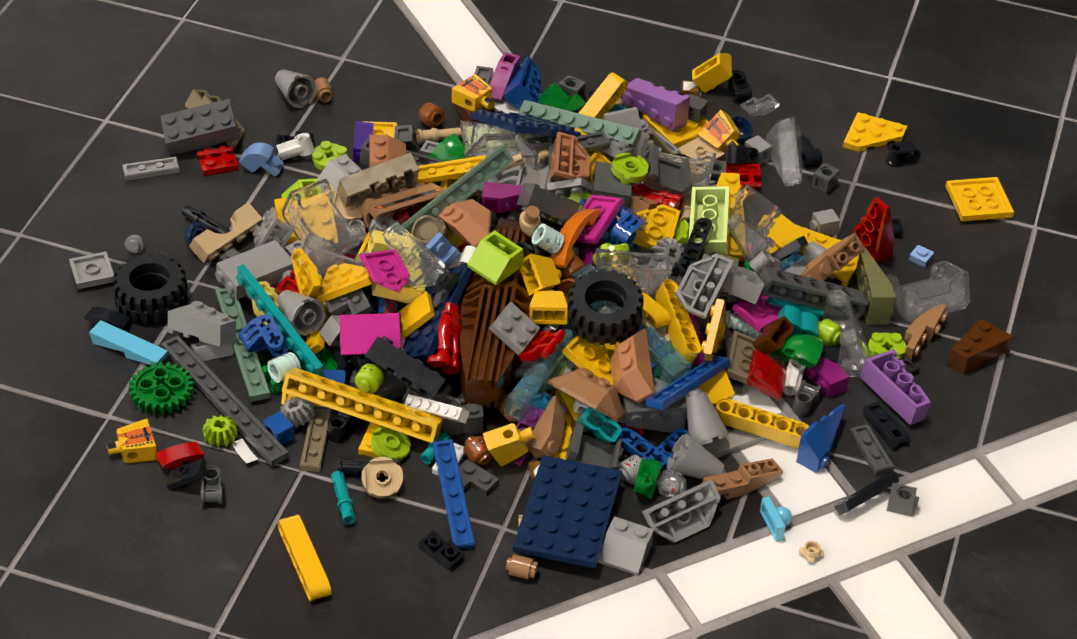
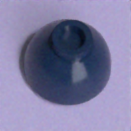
(193, 230)

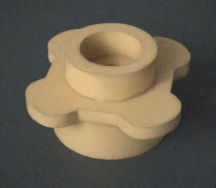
(811, 551)

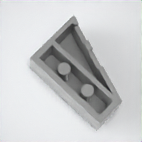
(743, 283)
(202, 322)

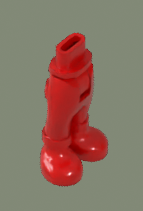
(661, 197)
(449, 341)

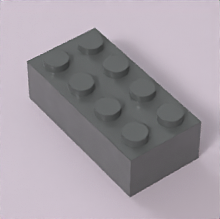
(199, 127)

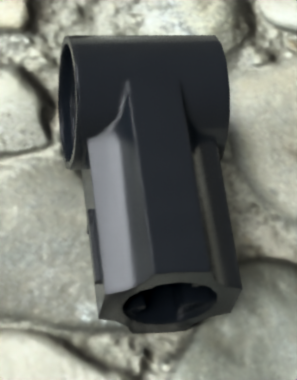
(809, 154)

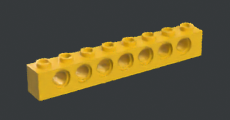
(362, 404)

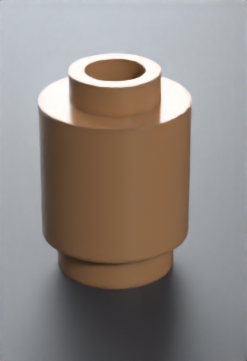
(324, 90)
(522, 567)

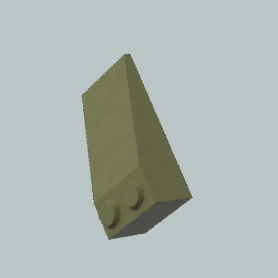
(876, 290)

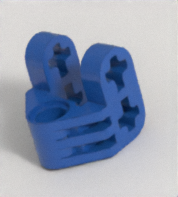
(626, 228)
(258, 337)

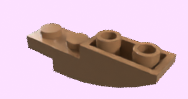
(834, 258)
(924, 329)
(746, 479)

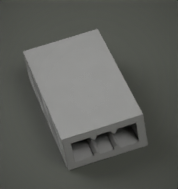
(264, 263)

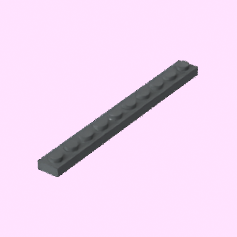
(226, 401)

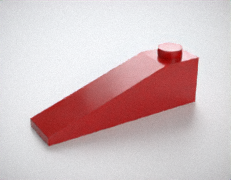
(877, 230)

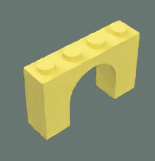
(407, 294)

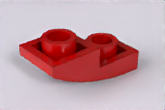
(175, 455)

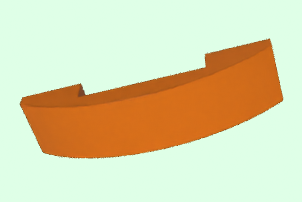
(571, 232)

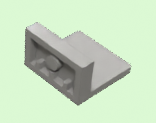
(272, 229)

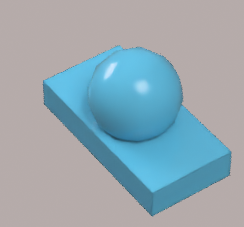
(775, 518)

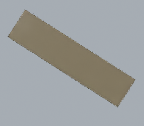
(315, 440)

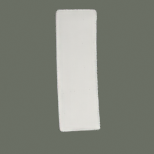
(244, 451)

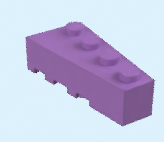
(658, 103)
(896, 386)

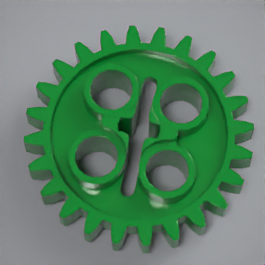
(161, 388)

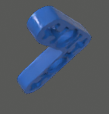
(657, 453)

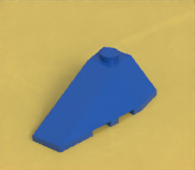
(524, 84)
(819, 439)

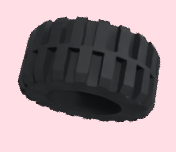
(144, 273)
(607, 287)

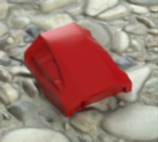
(766, 375)

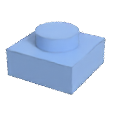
(921, 256)

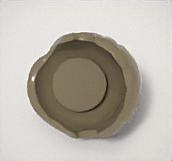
(427, 227)

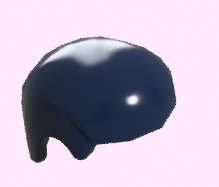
(744, 126)

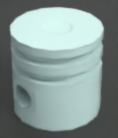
(549, 241)
(281, 365)

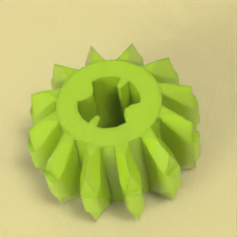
(220, 431)

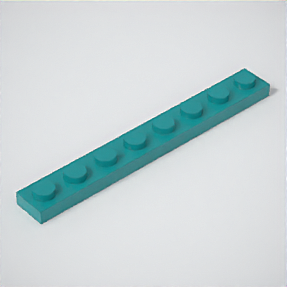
(291, 337)

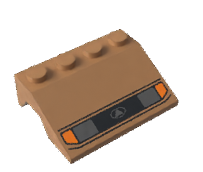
(394, 204)

